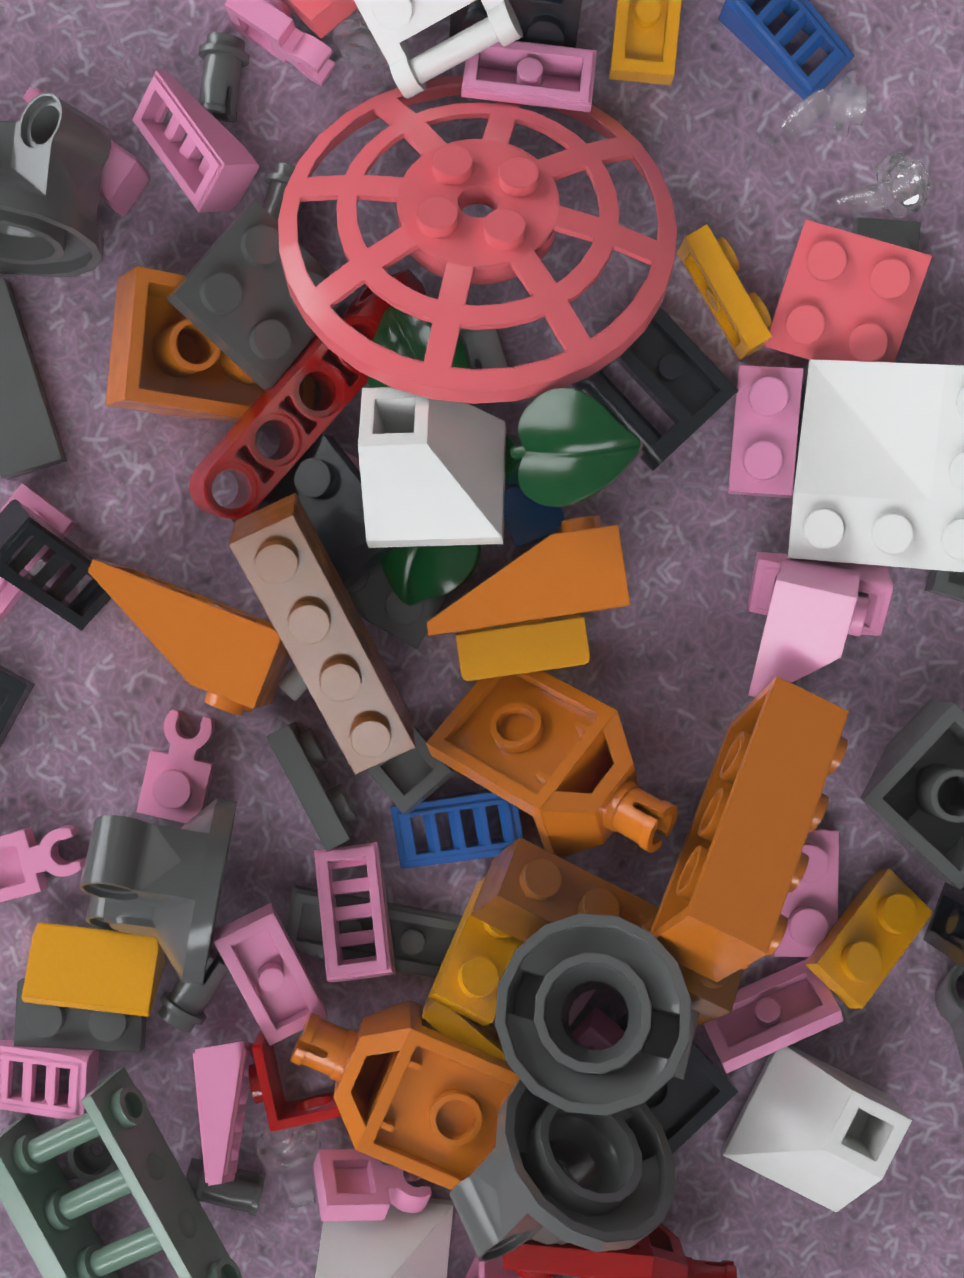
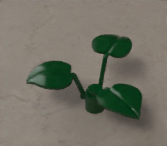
(562, 456)

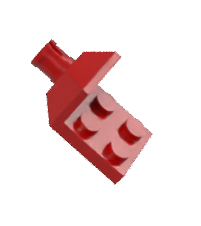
(652, 1257)

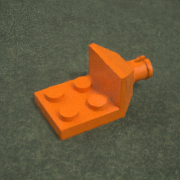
(554, 759)
(410, 1091)

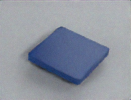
(528, 519)

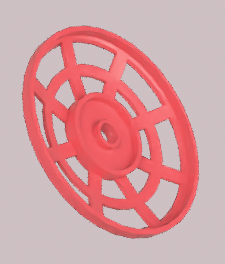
(475, 249)

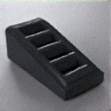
(21, 538)

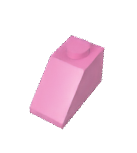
(807, 620)

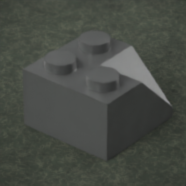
(921, 789)

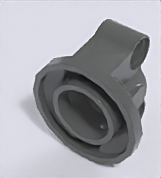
(51, 190)
(161, 881)
(553, 972)
(567, 1179)

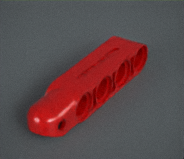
(294, 421)

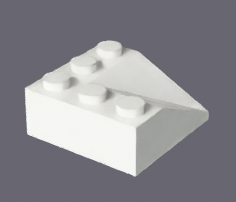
(881, 466)

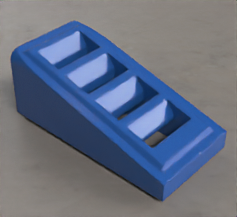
(753, 32)
(460, 850)

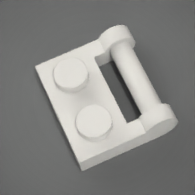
(398, 20)

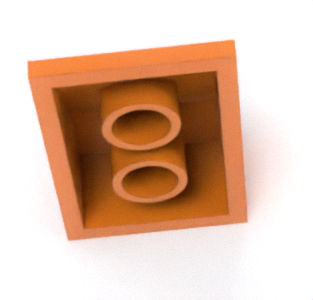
(167, 363)
(558, 577)
(205, 641)

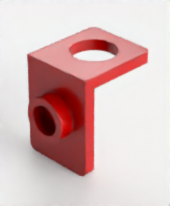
(267, 1088)

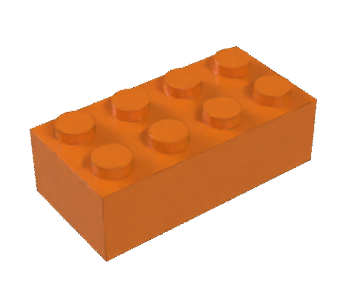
(751, 832)

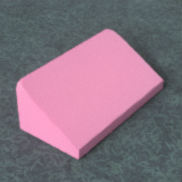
(532, 75)

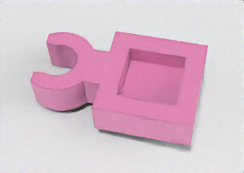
(272, 28)
(176, 780)
(25, 861)
(362, 1188)

